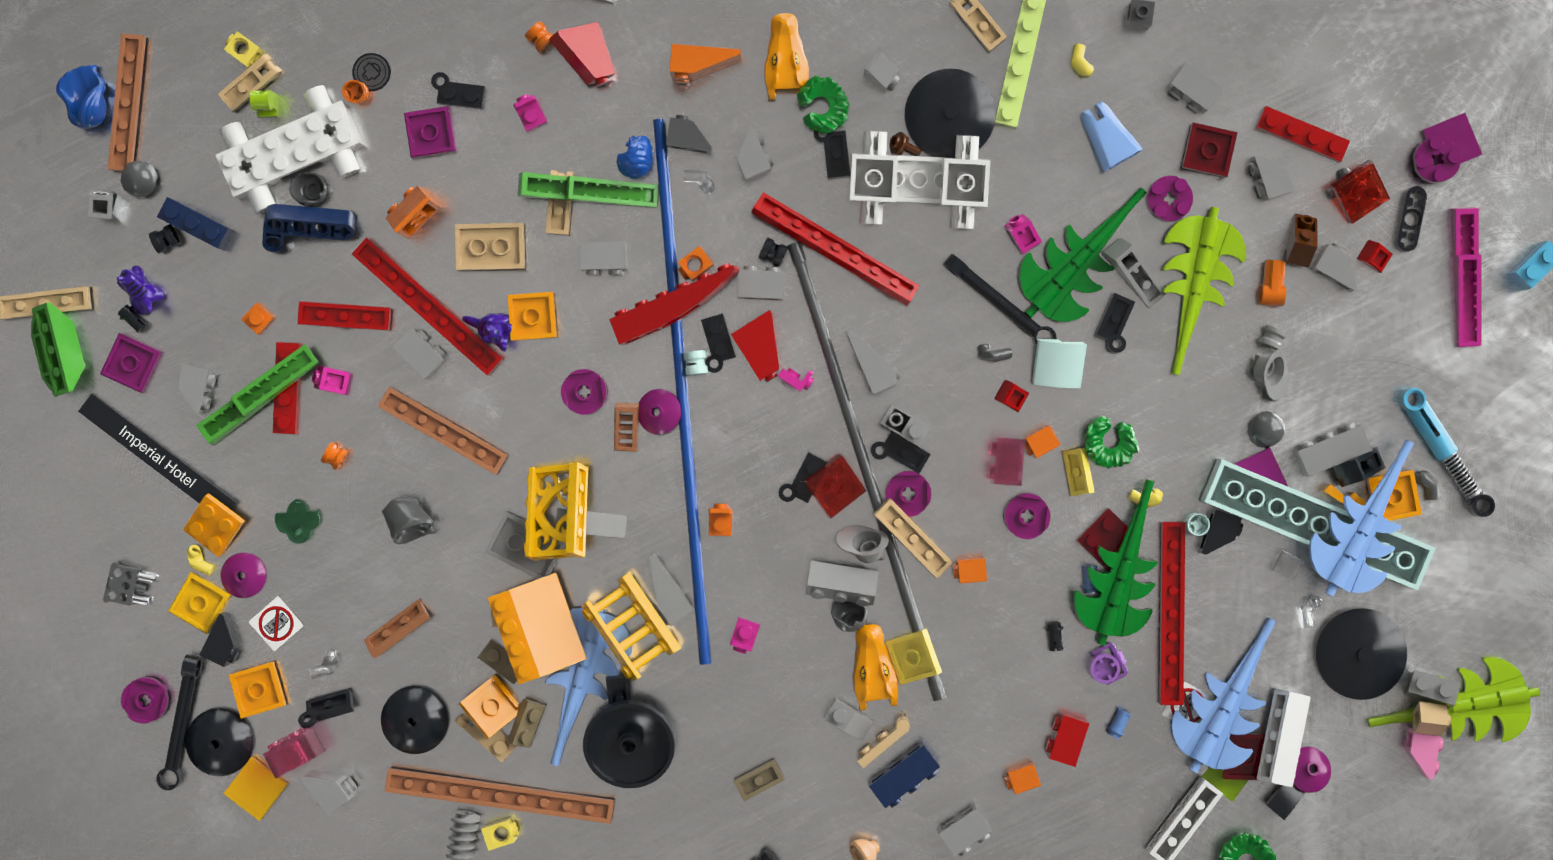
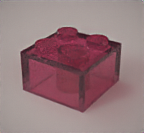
(1006, 461)
(289, 754)

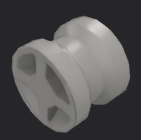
(1272, 337)

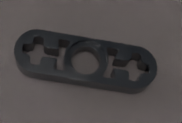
(1408, 201)

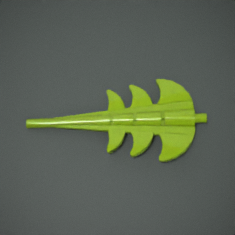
(1206, 241)
(1503, 697)

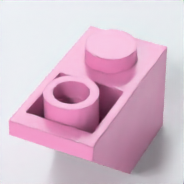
(1424, 751)

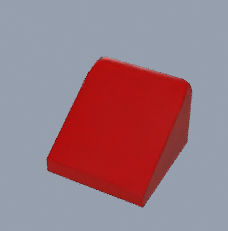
(1375, 255)
(1011, 395)

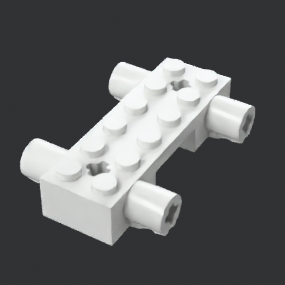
(289, 149)
(919, 179)

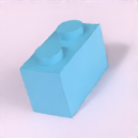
(1533, 266)

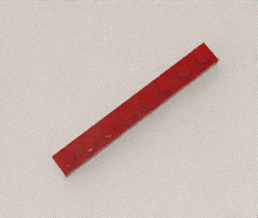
(835, 248)
(427, 306)
(1172, 613)

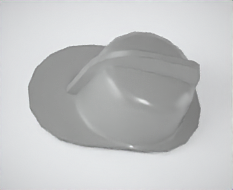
(1272, 372)
(863, 542)

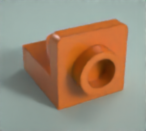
(720, 520)

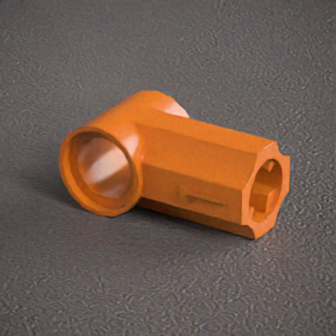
(1273, 289)

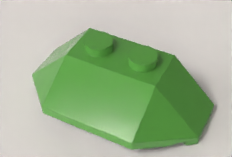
(56, 348)

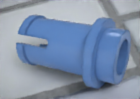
(1088, 587)
(1118, 724)

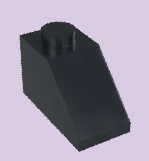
(1359, 468)
(1222, 531)
(221, 642)

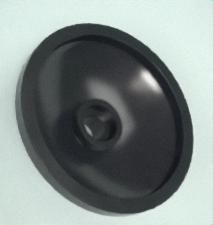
(427, 710)
(234, 740)

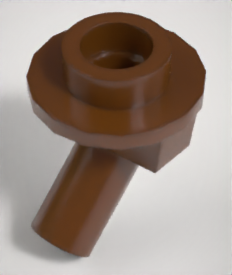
(901, 145)

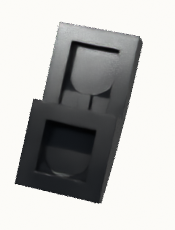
(1284, 800)

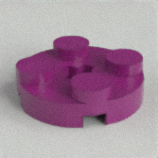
(1440, 172)
(1177, 187)
(573, 384)
(917, 484)
(1037, 508)
(156, 693)

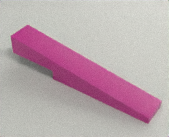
(1467, 275)

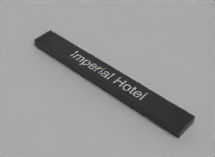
(151, 451)

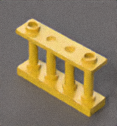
(640, 606)

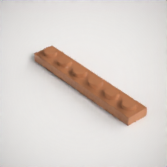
(126, 101)
(442, 430)

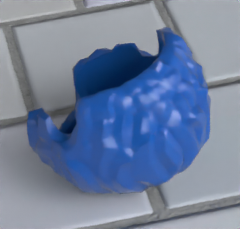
(637, 158)

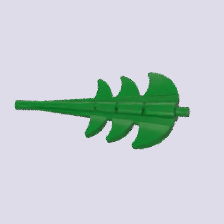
(1051, 289)
(1111, 610)

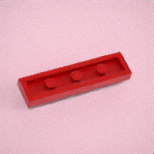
(1302, 134)
(344, 316)
(286, 403)

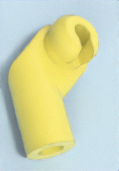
(1079, 63)
(1155, 497)
(196, 560)

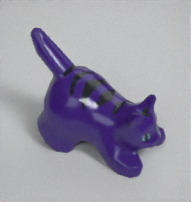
(140, 292)
(492, 328)

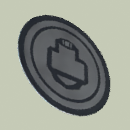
(372, 71)

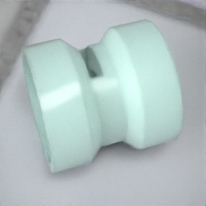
(695, 362)
(1200, 525)

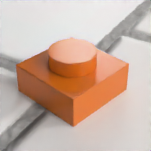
(257, 318)

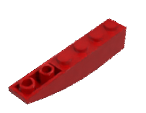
(669, 307)

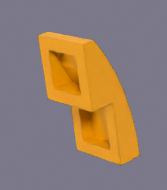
(1331, 492)

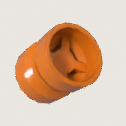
(539, 36)
(351, 89)

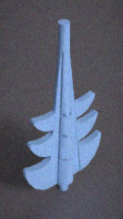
(1345, 564)
(579, 677)
(1209, 740)

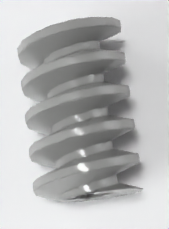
(464, 835)

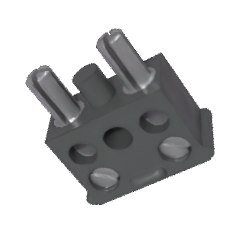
(116, 585)

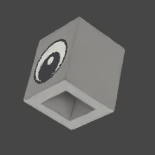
(100, 204)

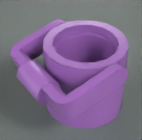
(1105, 667)

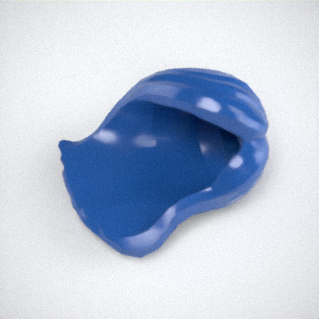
(83, 95)

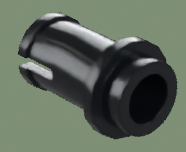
(132, 318)
(1055, 635)

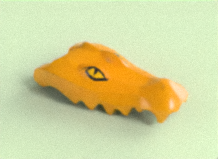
(785, 61)
(873, 670)

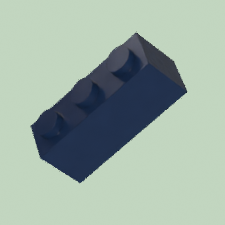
(195, 223)
(904, 776)

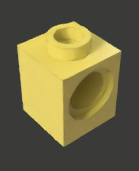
(252, 53)
(492, 840)

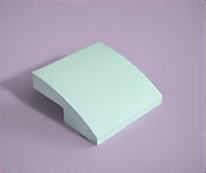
(1059, 363)

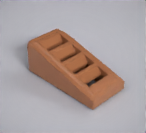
(626, 407)

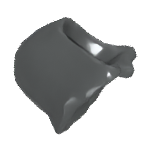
(406, 520)

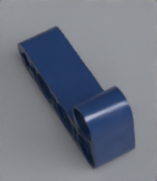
(304, 222)

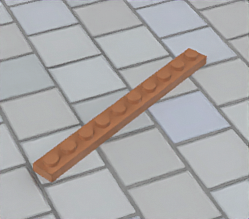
(499, 795)

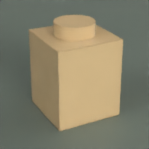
(1430, 719)

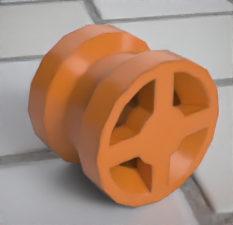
(334, 456)

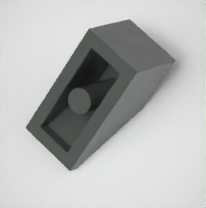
(686, 136)

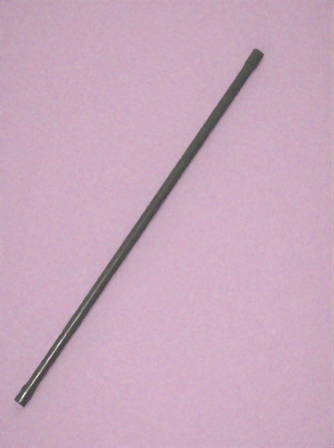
(799, 260)

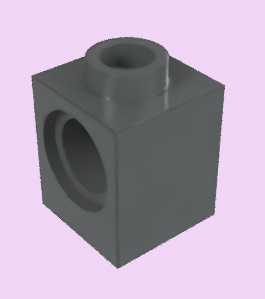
(1140, 14)

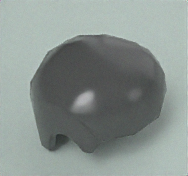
(139, 178)
(308, 189)
(1266, 429)
(849, 616)

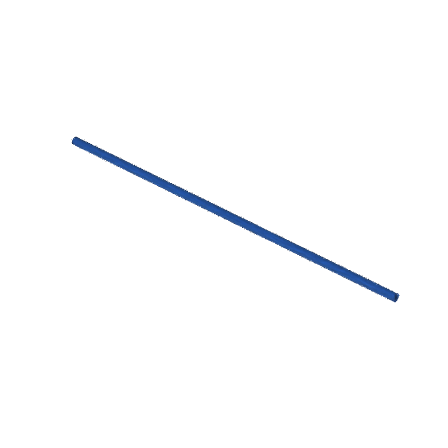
(682, 396)

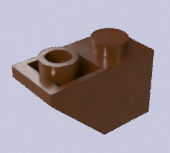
(1302, 240)

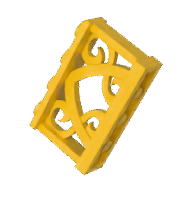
(539, 500)

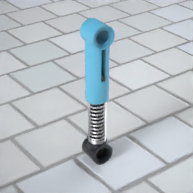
(1444, 450)

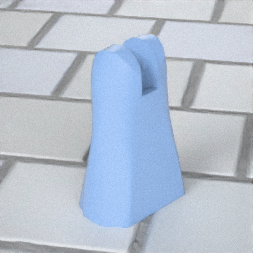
(1109, 137)

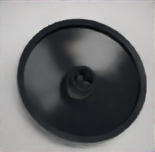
(947, 106)
(1360, 653)
(629, 744)

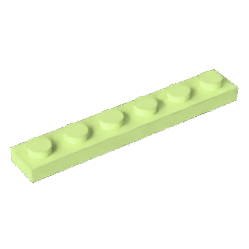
(1019, 62)

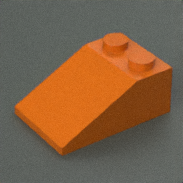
(695, 62)
(411, 212)

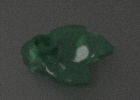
(297, 518)

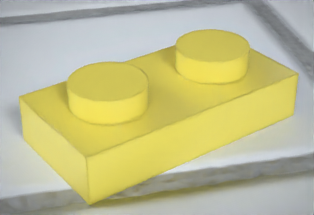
(1078, 471)

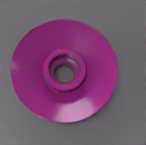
(669, 411)
(254, 575)
(1308, 781)

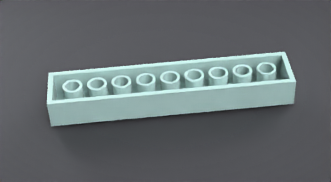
(1302, 515)

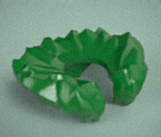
(836, 98)
(1110, 457)
(1246, 844)

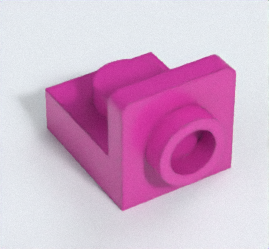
(529, 112)
(1023, 233)
(791, 378)
(330, 379)
(744, 635)

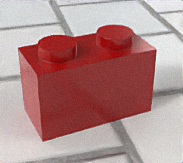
(1067, 739)

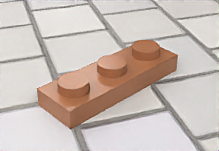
(396, 628)

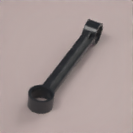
(962, 271)
(189, 672)

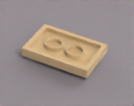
(489, 246)

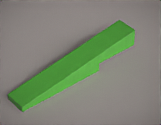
(587, 190)
(257, 395)

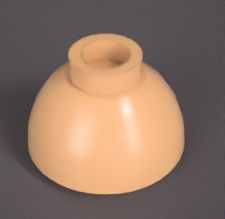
(864, 849)

